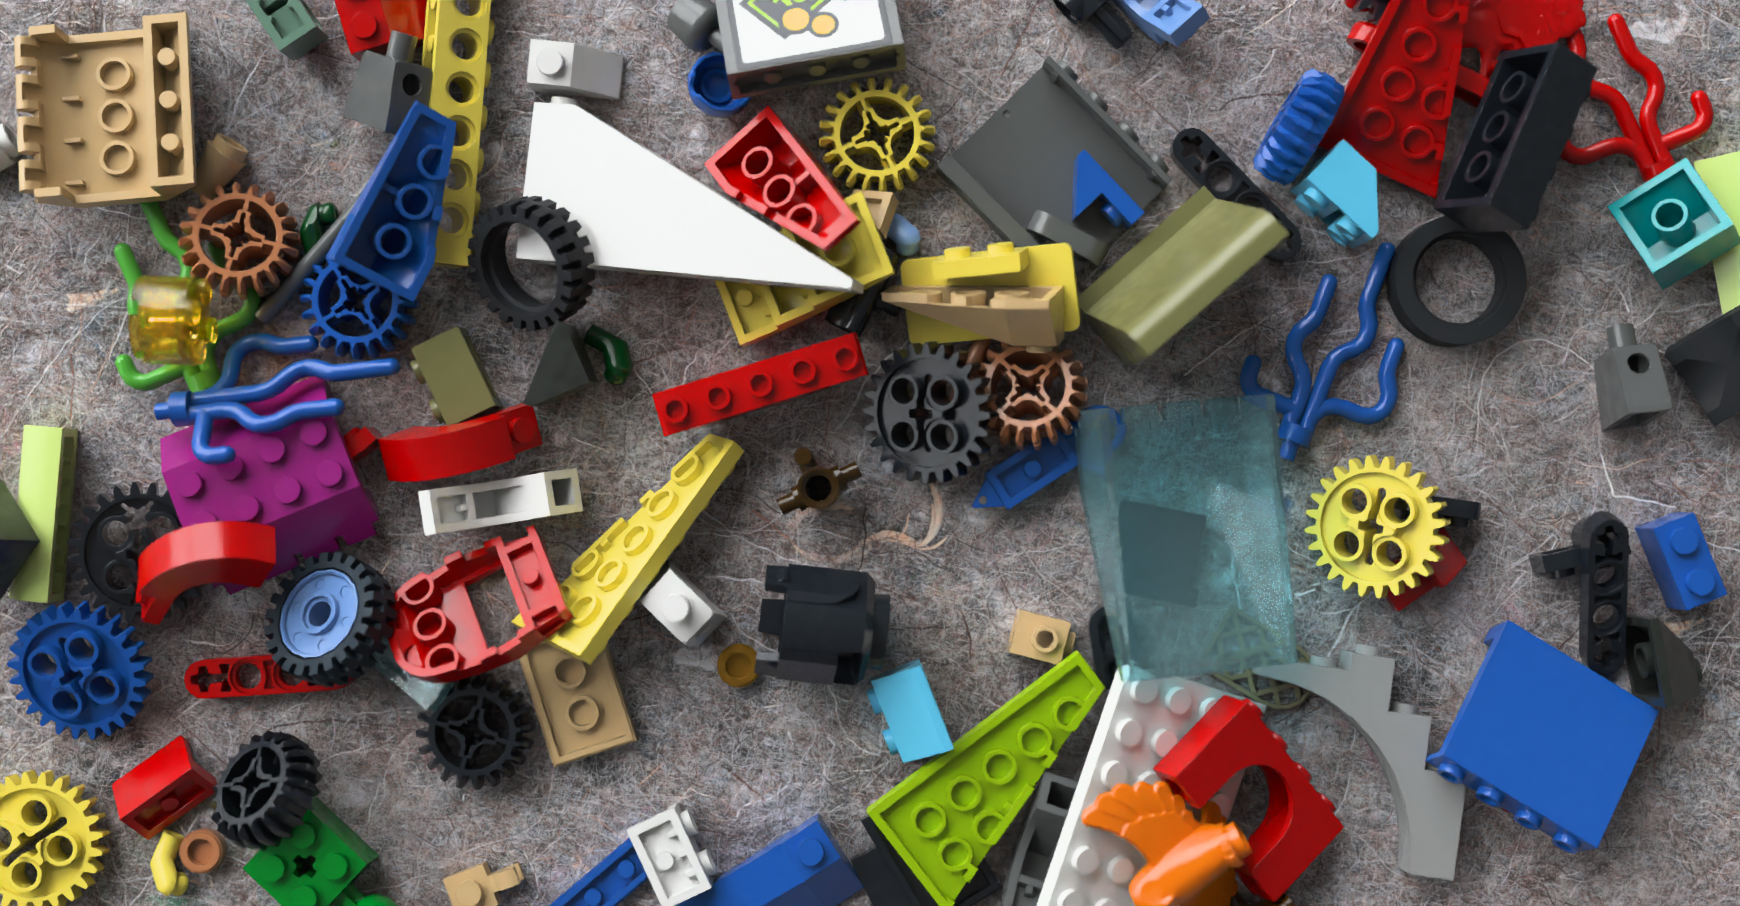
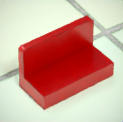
(162, 789)

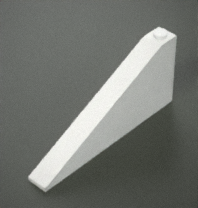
(650, 213)

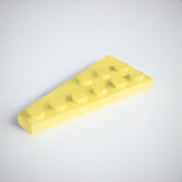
(631, 552)

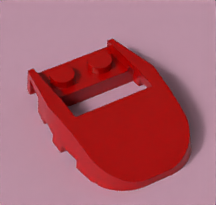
(437, 624)

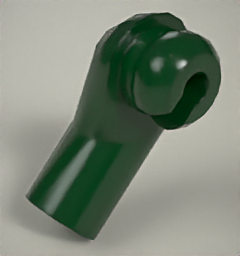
(615, 352)

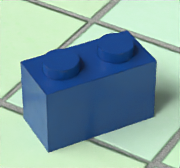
(1681, 560)

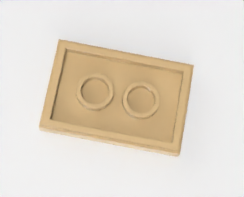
(577, 703)

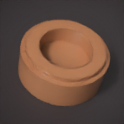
(203, 850)

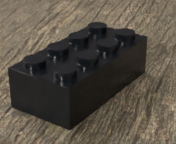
(1516, 138)

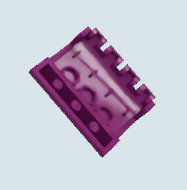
(280, 479)

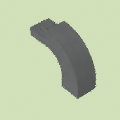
(1038, 840)

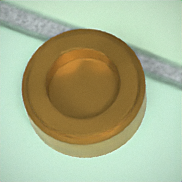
(737, 665)

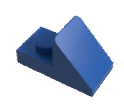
(1094, 183)

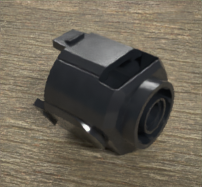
(826, 625)

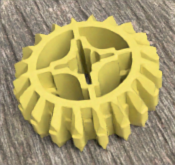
(895, 128)

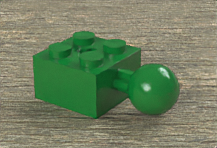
(339, 862)

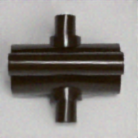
(799, 493)

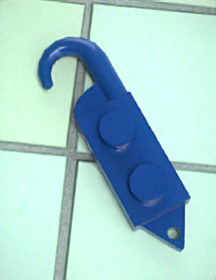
(1030, 470)

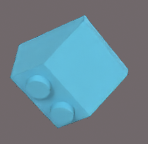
(910, 711)

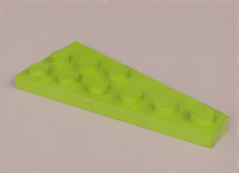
(967, 797)

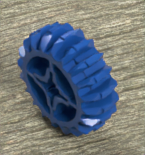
(1299, 127)
(344, 311)

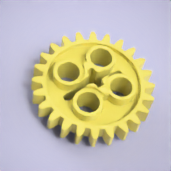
(1415, 536)
(57, 873)

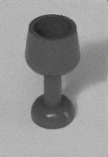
(696, 24)

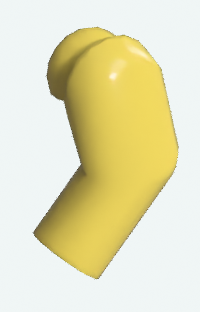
(163, 868)

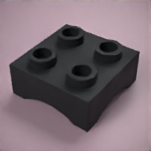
(1711, 365)

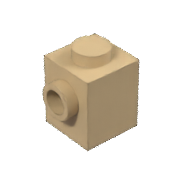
(1040, 637)

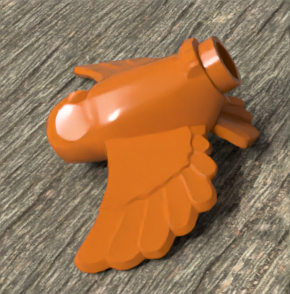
(1184, 857)

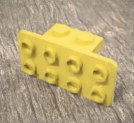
(995, 267)

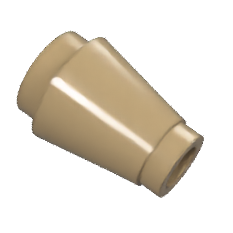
(219, 164)

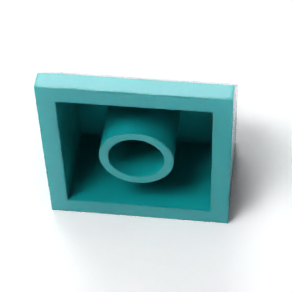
(1675, 223)

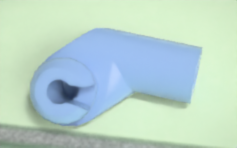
(904, 235)

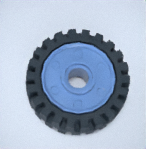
(330, 619)

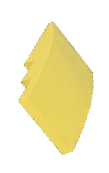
(765, 309)

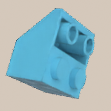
(1342, 194)

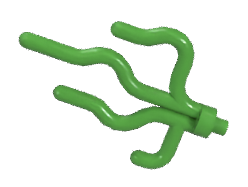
(199, 376)

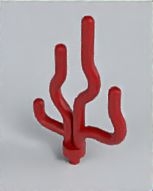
(1645, 143)

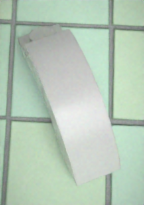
(500, 501)

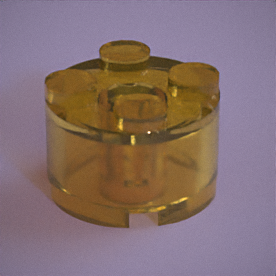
(172, 320)

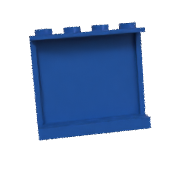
(1545, 739)

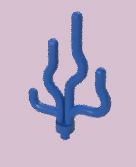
(226, 400)
(1307, 408)

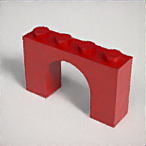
(1297, 816)

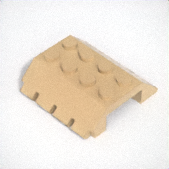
(106, 114)

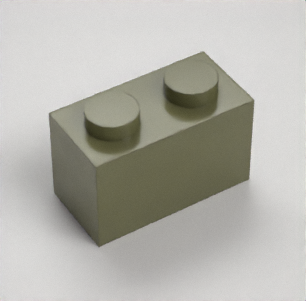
(454, 377)

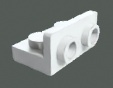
(672, 855)

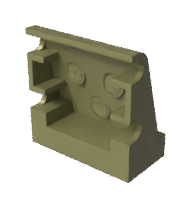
(1176, 273)

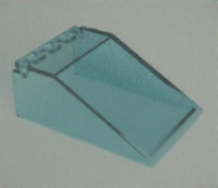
(1189, 535)

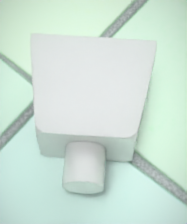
(681, 606)

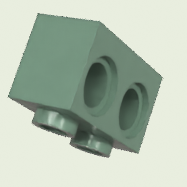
(289, 25)

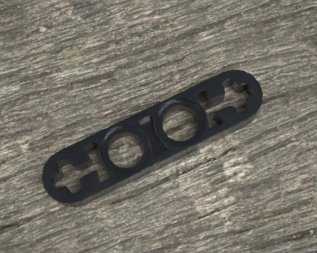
(1240, 189)
(1599, 594)

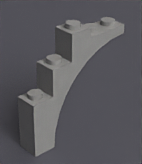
(1425, 803)

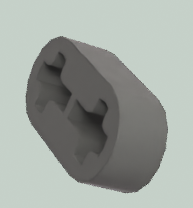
(1053, 230)

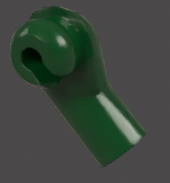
(314, 223)

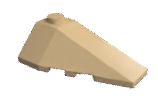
(1005, 313)

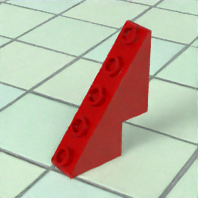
(760, 385)

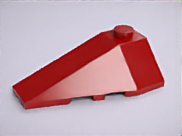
(782, 180)

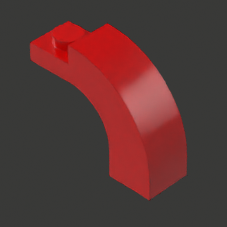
(459, 448)
(202, 555)

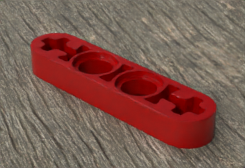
(270, 683)

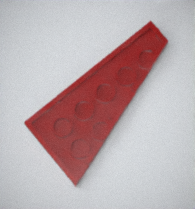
(1404, 91)

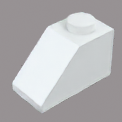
(574, 70)

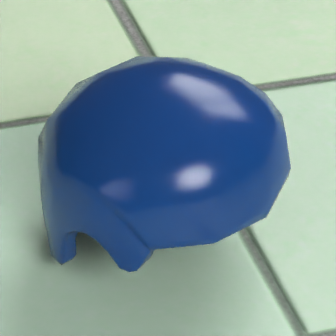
(711, 89)

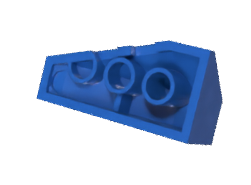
(399, 212)
(794, 870)

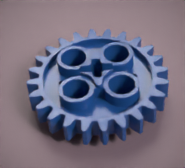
(80, 669)

